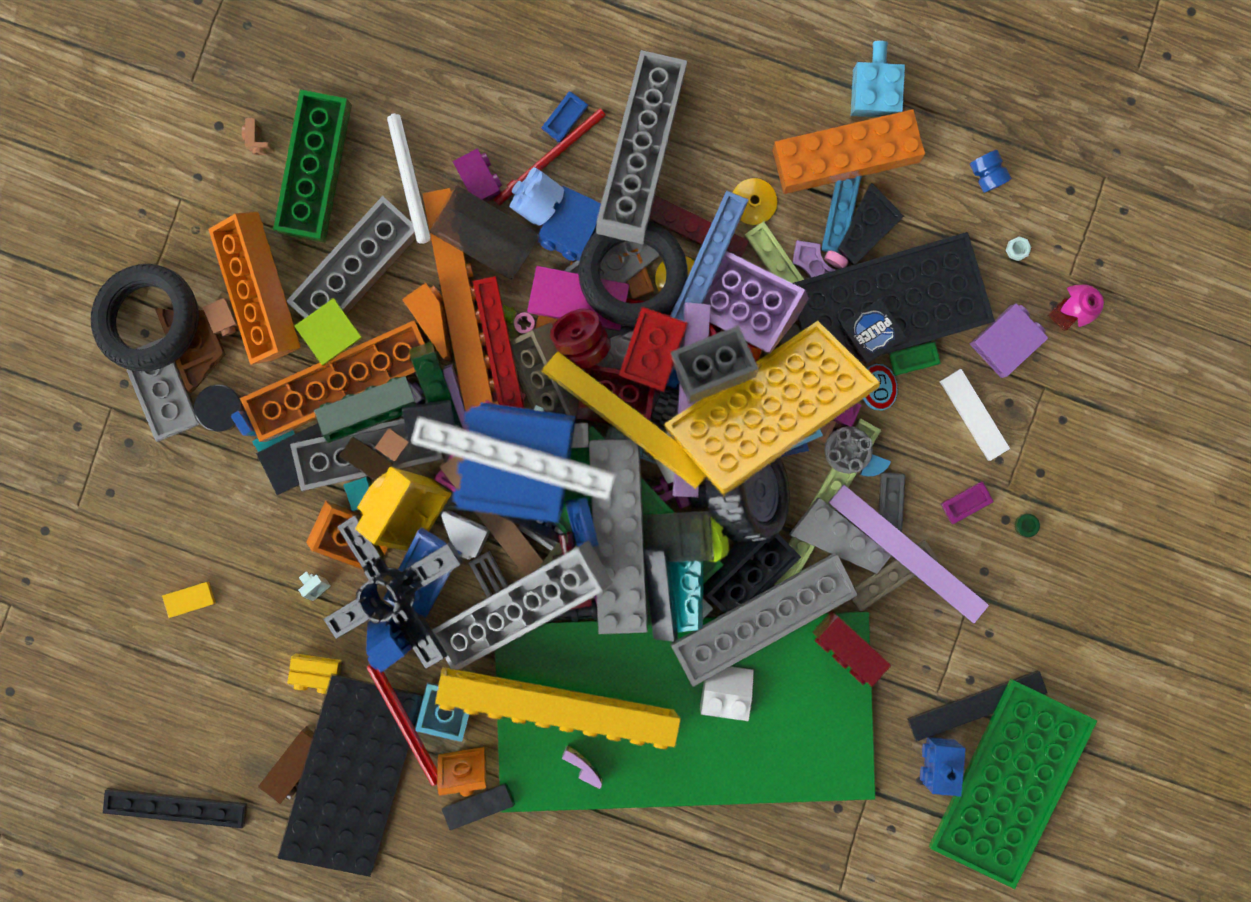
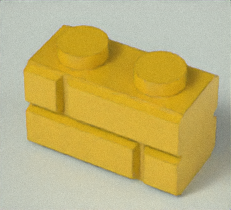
(312, 672)

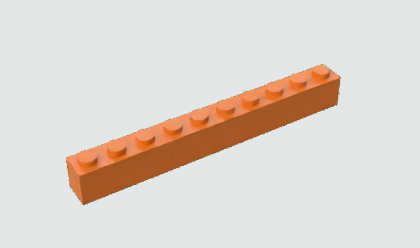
(461, 312)

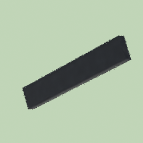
(967, 708)
(174, 808)

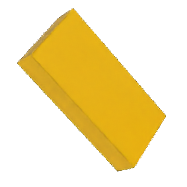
(188, 599)

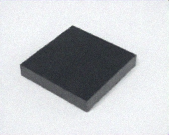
(434, 411)

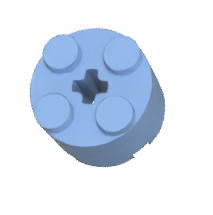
(536, 197)

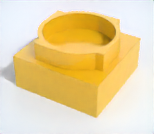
(399, 507)

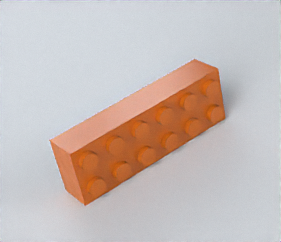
(848, 151)
(254, 287)

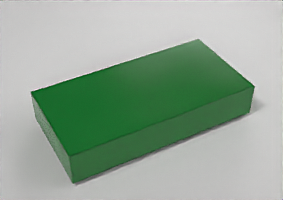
(914, 358)

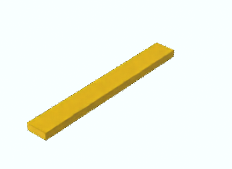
(623, 418)

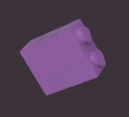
(1009, 340)

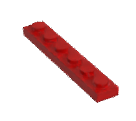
(498, 342)

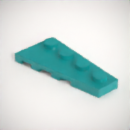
(688, 594)

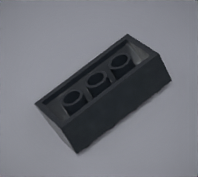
(749, 571)

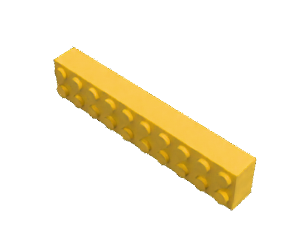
(557, 707)

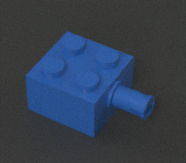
(943, 766)

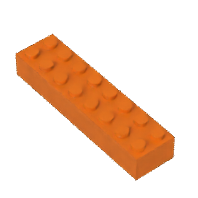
(293, 399)

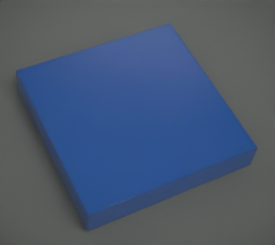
(581, 521)

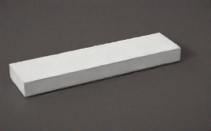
(974, 415)

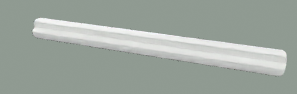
(408, 178)

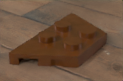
(202, 354)

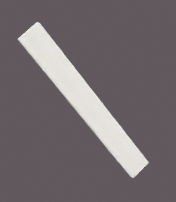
(513, 458)

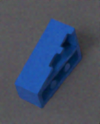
(385, 644)

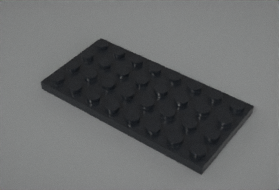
(925, 288)
(348, 778)

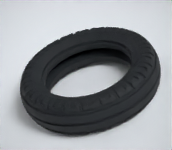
(114, 293)
(627, 313)

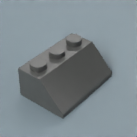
(714, 364)

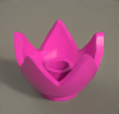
(1079, 306)

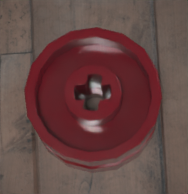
(581, 338)

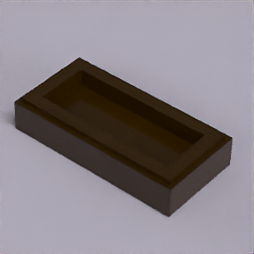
(365, 459)

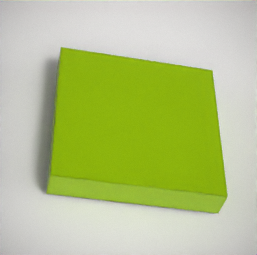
(328, 331)

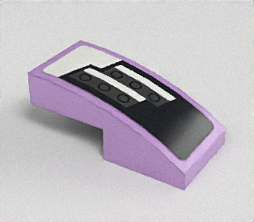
(588, 772)

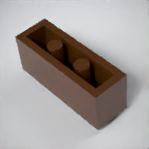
(287, 771)

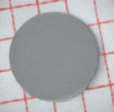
(848, 450)

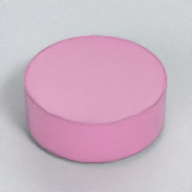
(836, 259)

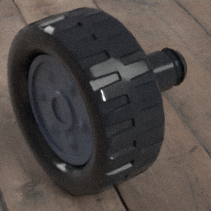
(751, 509)

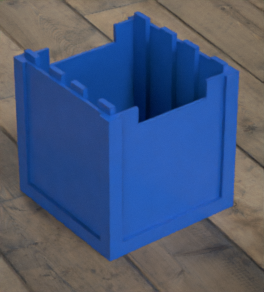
(507, 492)

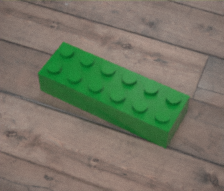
(312, 166)

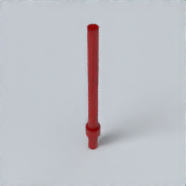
(553, 153)

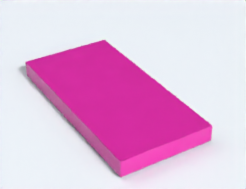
(560, 292)

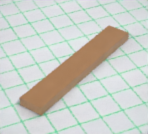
(502, 529)

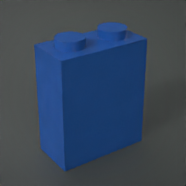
(570, 225)

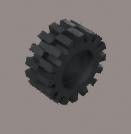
(664, 408)

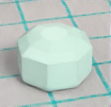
(1018, 248)

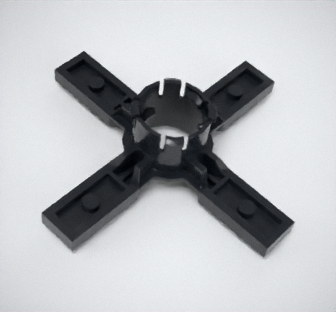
(402, 586)

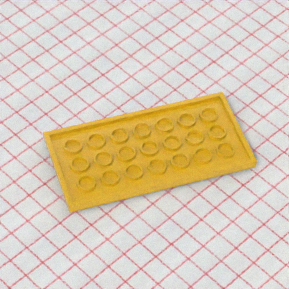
(788, 400)

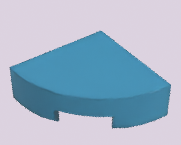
(875, 466)

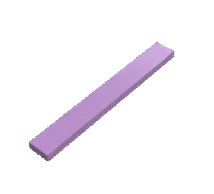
(698, 329)
(908, 553)

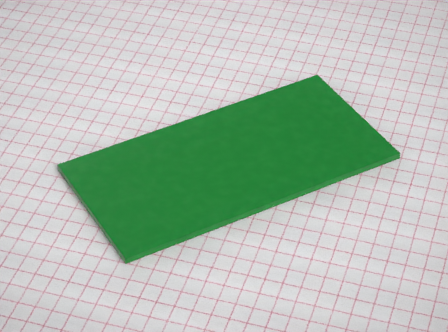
(801, 744)

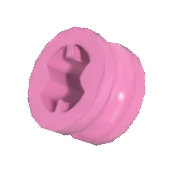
(519, 328)

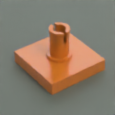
(461, 772)

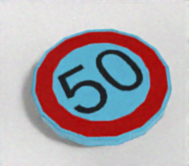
(886, 394)

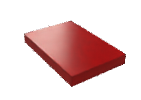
(650, 349)

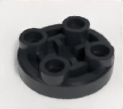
(215, 406)

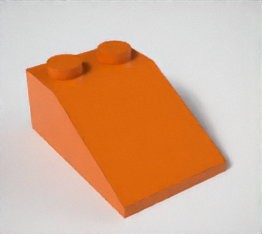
(430, 313)
(327, 538)

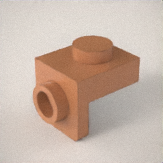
(251, 135)

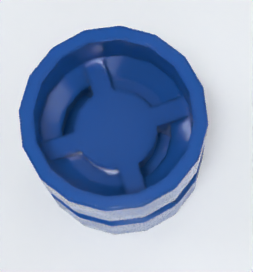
(990, 171)

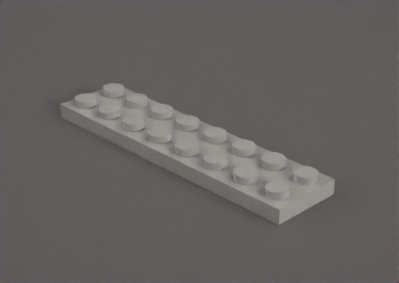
(763, 619)

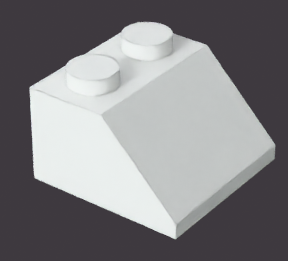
(465, 534)
(728, 694)

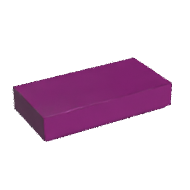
(966, 502)

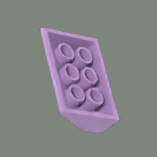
(755, 301)

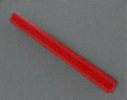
(404, 724)

